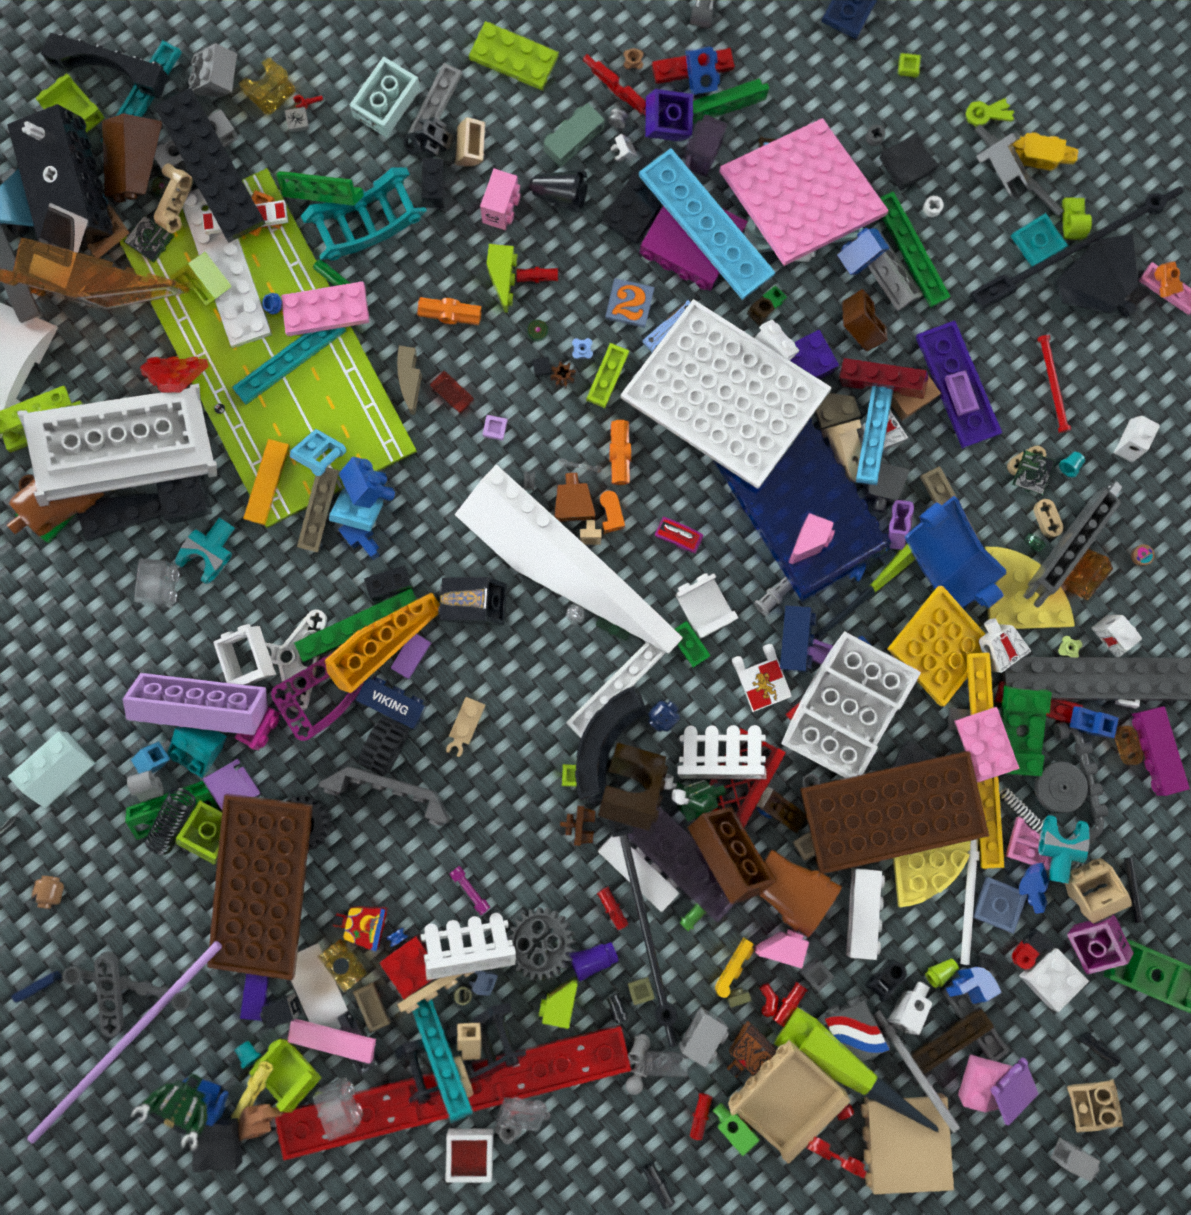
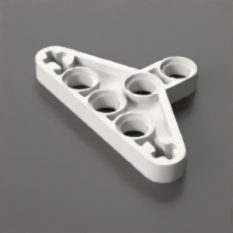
(295, 665)

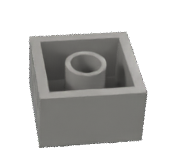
(703, 1037)

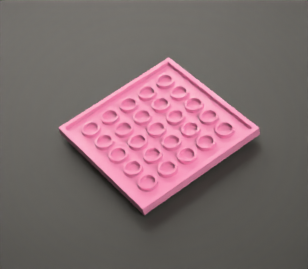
(803, 191)

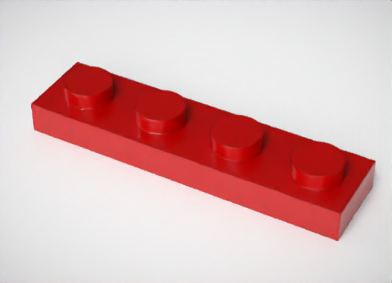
(676, 68)

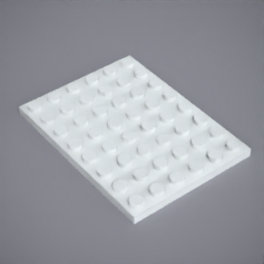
(725, 393)

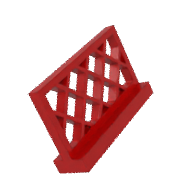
(759, 786)

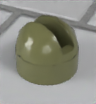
(467, 995)

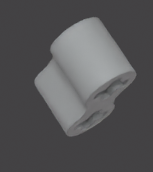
(145, 786)

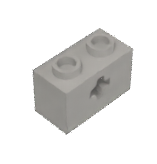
(1075, 1159)

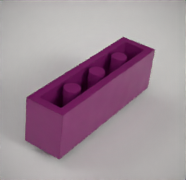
(1160, 751)

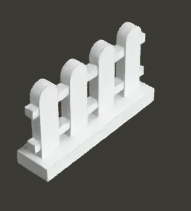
(733, 759)
(470, 959)

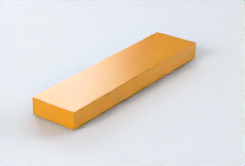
(266, 482)

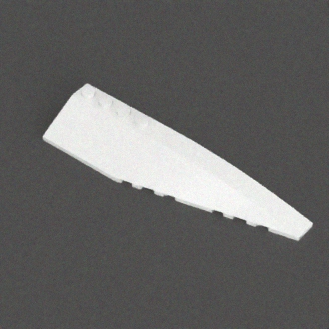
(552, 556)

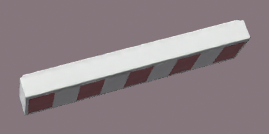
(271, 212)

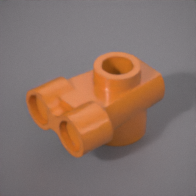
(1169, 275)

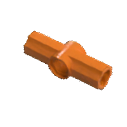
(449, 311)
(620, 452)

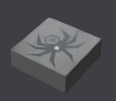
(297, 119)

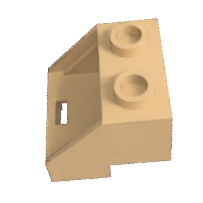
(1105, 900)

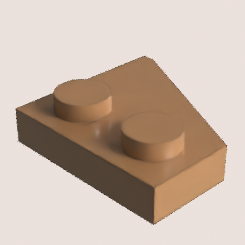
(119, 233)

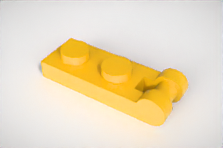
(734, 968)

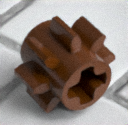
(563, 381)

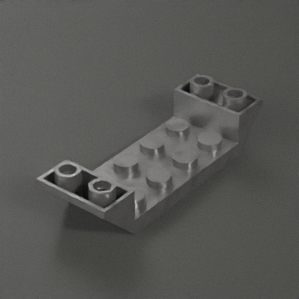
(340, 781)

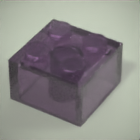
(704, 145)

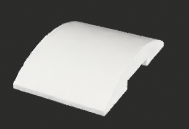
(19, 349)
(849, 706)

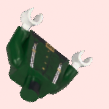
(695, 797)
(178, 1107)

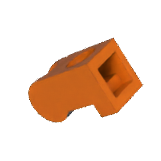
(611, 506)

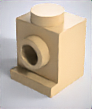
(469, 1040)

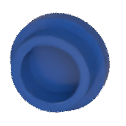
(272, 303)

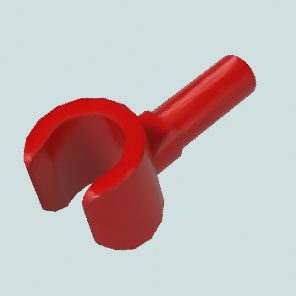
(305, 102)

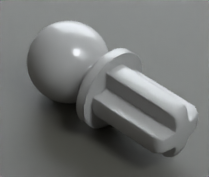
(634, 1084)

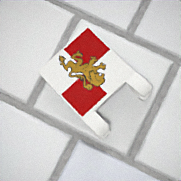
(764, 682)

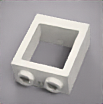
(229, 660)

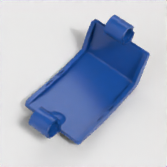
(954, 556)

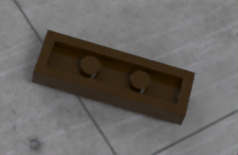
(781, 810)

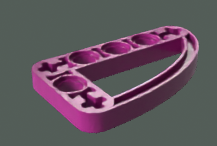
(290, 701)

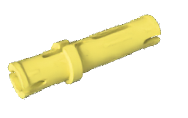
(255, 1086)

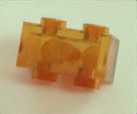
(1088, 574)

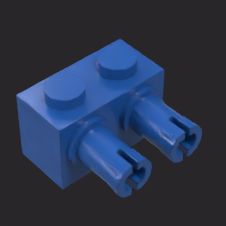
(364, 483)

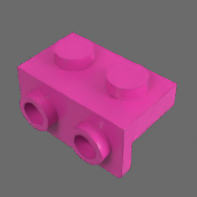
(261, 737)

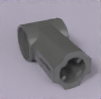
(702, 13)

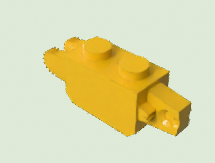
(1044, 151)

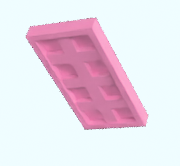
(325, 309)

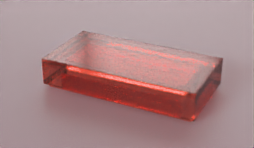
(452, 392)

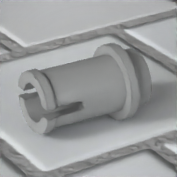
(641, 1044)

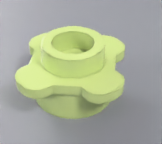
(1064, 647)

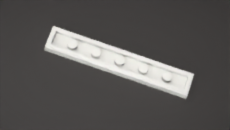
(621, 680)

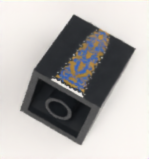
(473, 600)

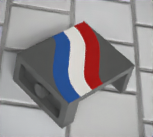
(857, 1028)

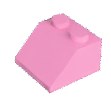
(812, 538)
(784, 947)
(977, 1083)

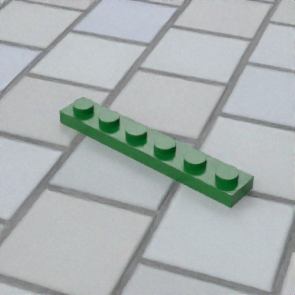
(913, 252)
(340, 632)

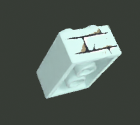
(385, 96)

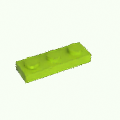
(607, 375)

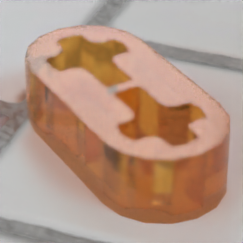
(1128, 745)

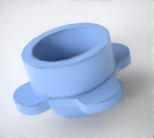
(582, 354)

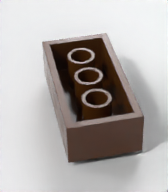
(731, 855)

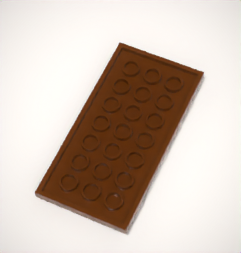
(894, 812)
(260, 885)

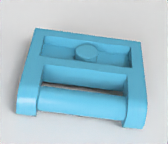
(312, 447)

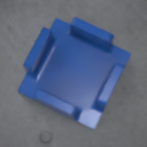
(214, 1110)

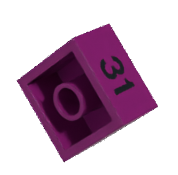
(1100, 944)

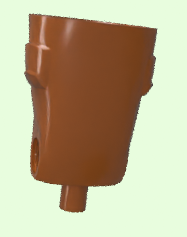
(45, 518)
(799, 893)

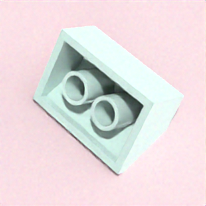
(52, 769)

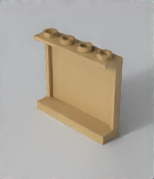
(789, 1100)
(904, 1153)

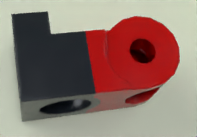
(1030, 948)

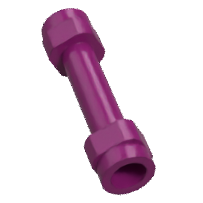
(480, 905)

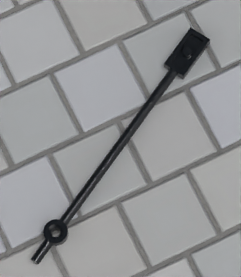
(1004, 286)
(622, 830)

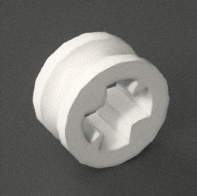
(930, 201)

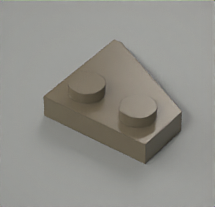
(836, 410)

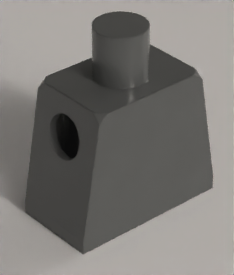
(888, 488)

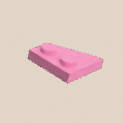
(1024, 845)

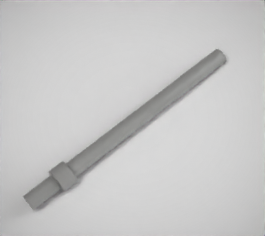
(890, 1032)

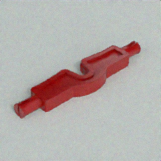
(612, 81)

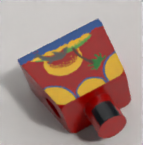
(363, 925)

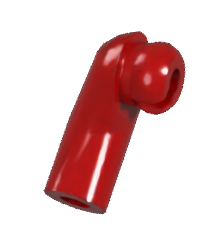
(771, 1005)

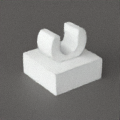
(626, 148)

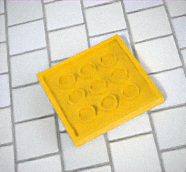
(938, 645)

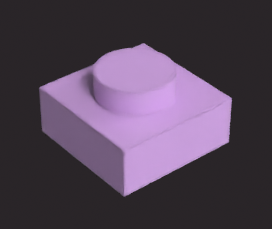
(495, 427)

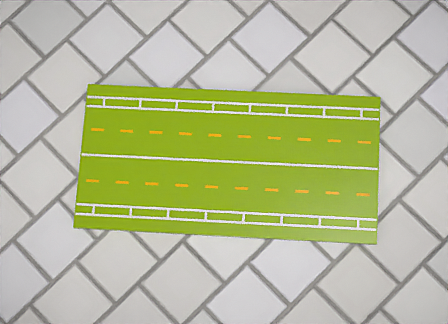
(327, 392)

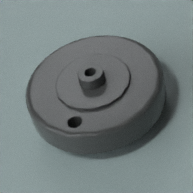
(1061, 787)

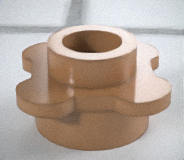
(633, 54)

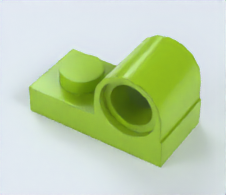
(1075, 221)

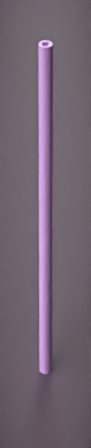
(124, 1042)

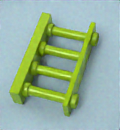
(10, 424)

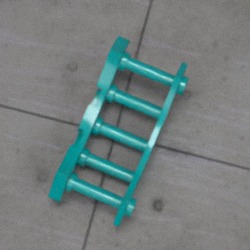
(391, 179)

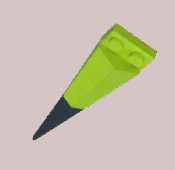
(897, 564)
(842, 1065)

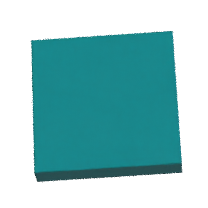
(1039, 240)

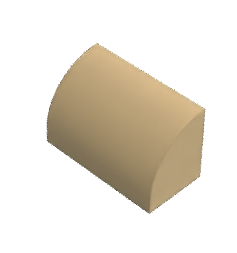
(470, 142)

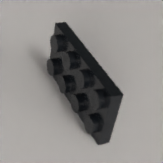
(633, 207)

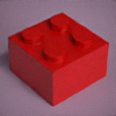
(407, 966)

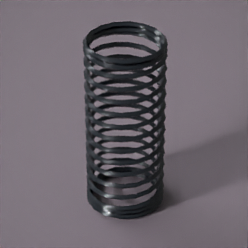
(189, 808)

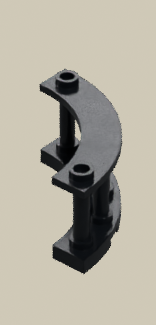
(599, 739)
(493, 1015)

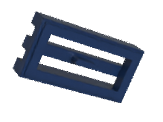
(36, 986)

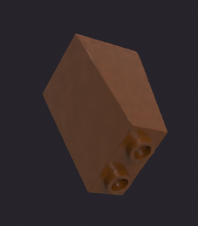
(128, 155)

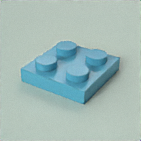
(355, 516)

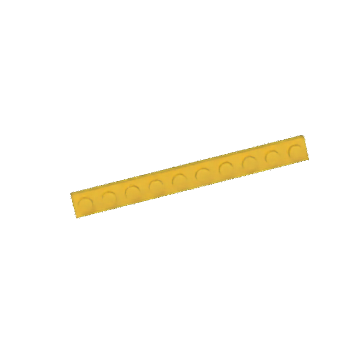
(982, 699)

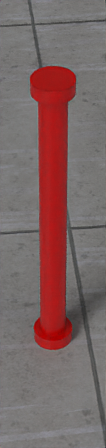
(1056, 393)

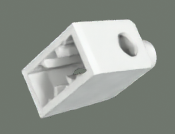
(1138, 434)

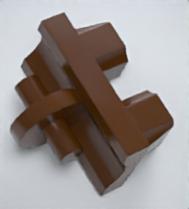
(581, 836)

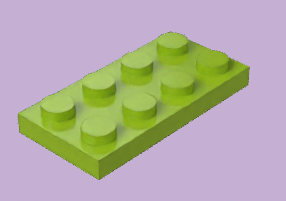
(513, 55)

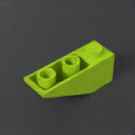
(500, 266)

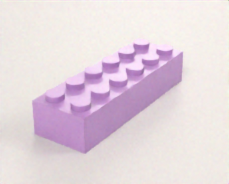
(196, 703)

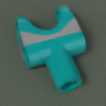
(208, 547)
(1063, 850)

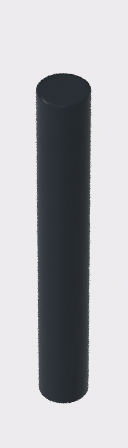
(1133, 889)

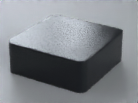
(541, 366)

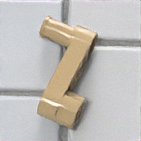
(168, 209)

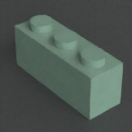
(573, 134)

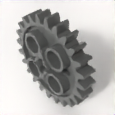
(553, 956)

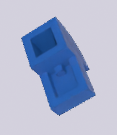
(358, 536)
(1094, 722)
(1035, 884)

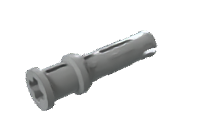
(773, 597)

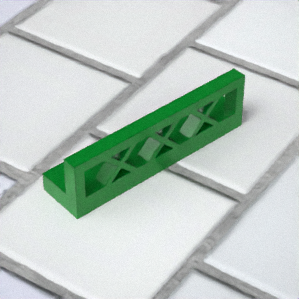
(730, 100)
(325, 190)
(148, 810)

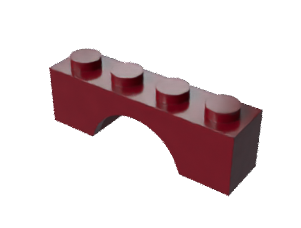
(905, 380)

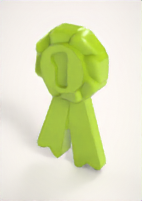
(980, 113)

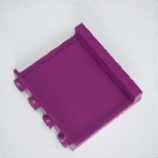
(677, 252)

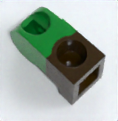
(766, 305)

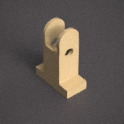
(846, 446)

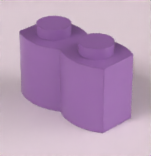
(900, 523)

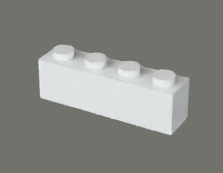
(652, 884)
(864, 913)

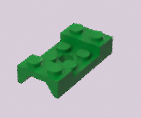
(1027, 709)
(1171, 987)

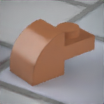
(256, 1120)

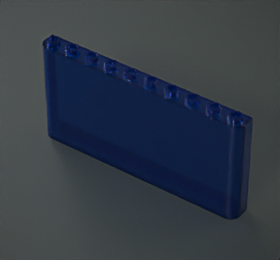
(812, 483)

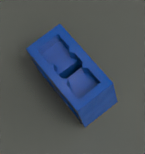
(696, 71)

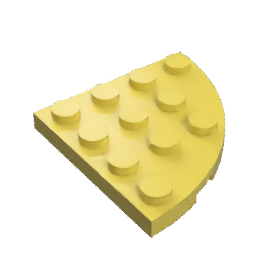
(1016, 609)
(928, 872)

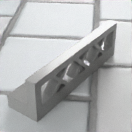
(894, 279)

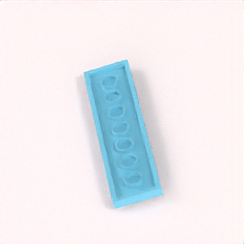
(706, 223)

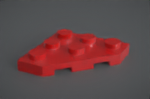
(173, 373)

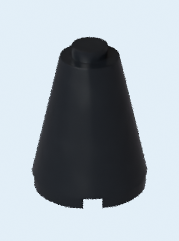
(561, 188)

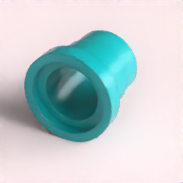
(1072, 464)
(247, 1054)

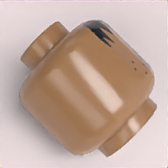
(47, 892)

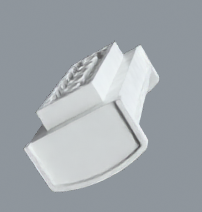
(117, 444)

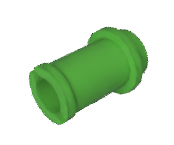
(692, 917)

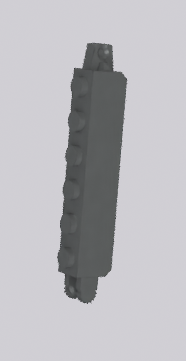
(1074, 543)

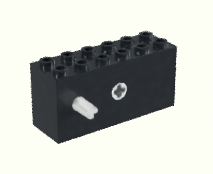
(60, 169)

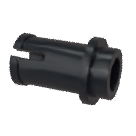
(617, 1009)

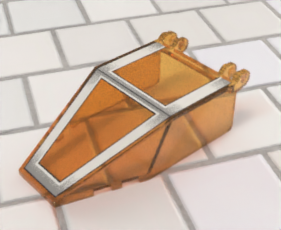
(84, 278)

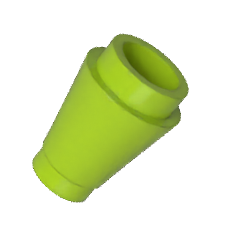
(941, 973)

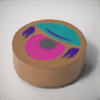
(1142, 555)

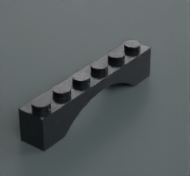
(70, 53)

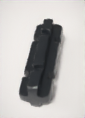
(1100, 1049)

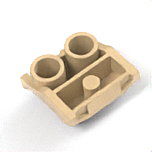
(1095, 1106)

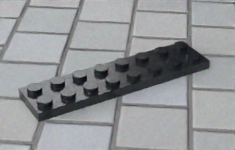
(209, 165)

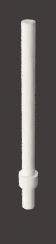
(969, 902)

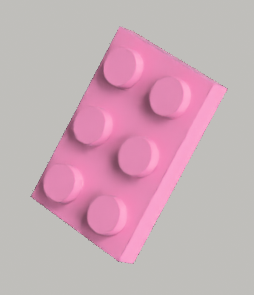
(988, 744)

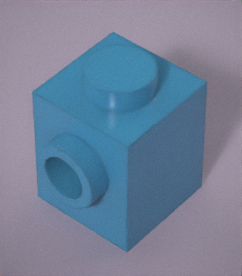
(150, 758)

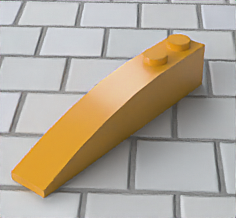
(378, 642)

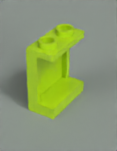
(71, 97)
(291, 1074)

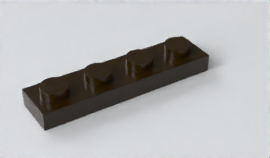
(952, 1040)

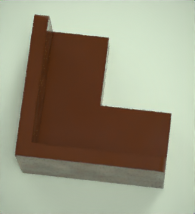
(862, 322)

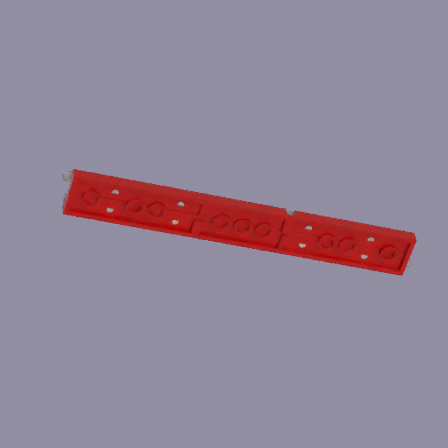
(388, 1108)

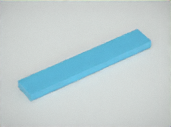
(874, 435)

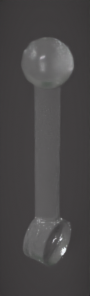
(563, 463)

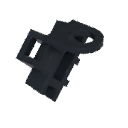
(422, 138)

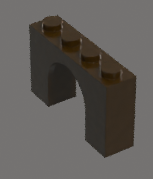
(635, 808)

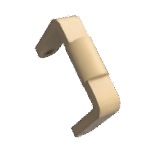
(463, 1075)

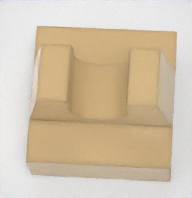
(590, 535)

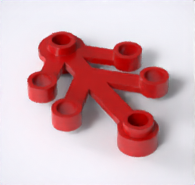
(822, 1149)

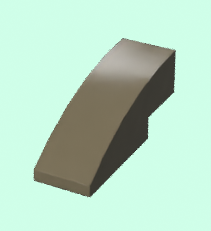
(409, 376)

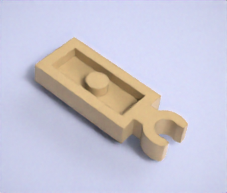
(465, 724)

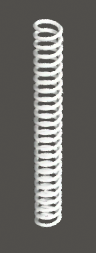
(1026, 816)

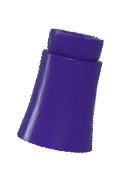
(593, 960)

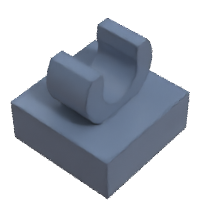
(484, 982)

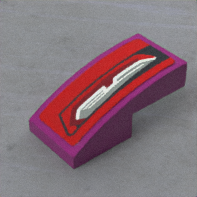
(679, 534)

